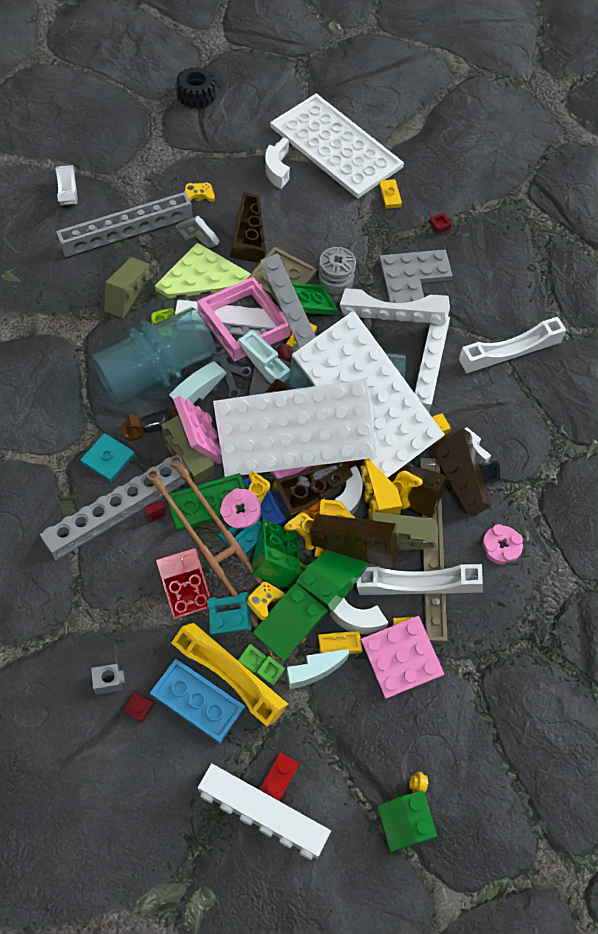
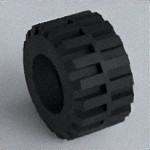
(196, 87)

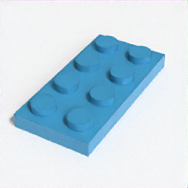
(197, 701)

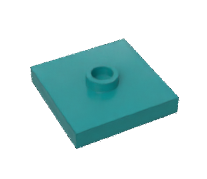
(107, 457)

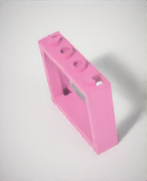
(231, 294)

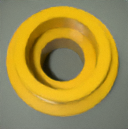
(418, 782)

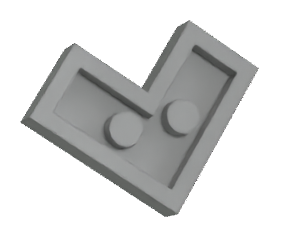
(197, 228)

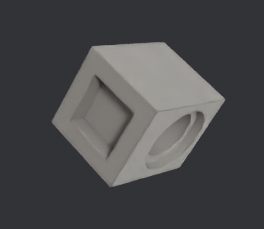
(101, 672)

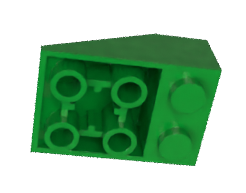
(276, 555)

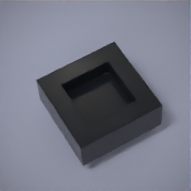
(490, 471)

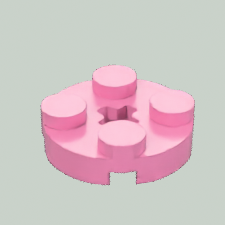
(230, 504)
(510, 537)

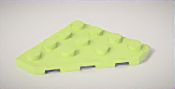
(200, 272)

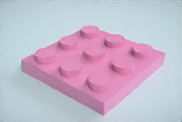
(199, 429)
(402, 657)

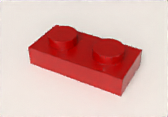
(279, 776)

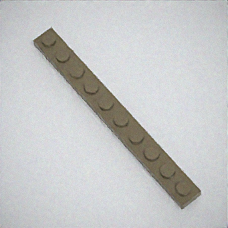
(434, 560)

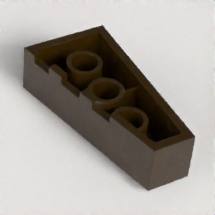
(248, 236)
(462, 469)
(357, 538)

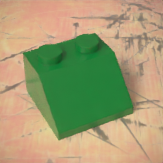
(407, 821)

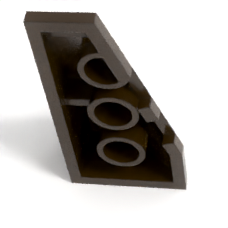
(308, 487)
(427, 496)

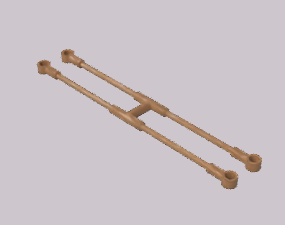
(212, 560)

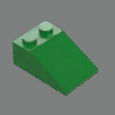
(331, 578)
(290, 622)

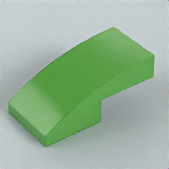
(261, 665)

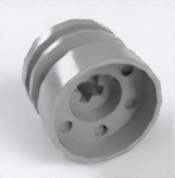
(336, 269)

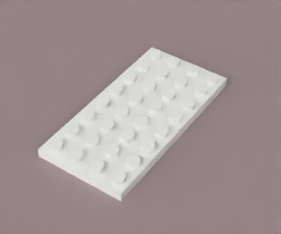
(337, 145)
(399, 418)
(296, 428)

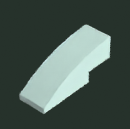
(264, 357)
(199, 383)
(316, 668)

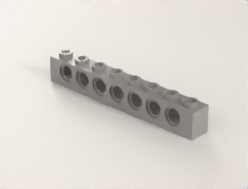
(124, 224)
(111, 515)

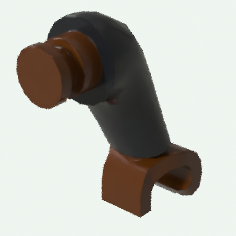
(135, 427)

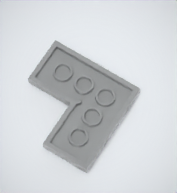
(407, 271)

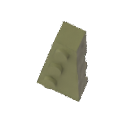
(125, 286)
(178, 444)
(412, 532)

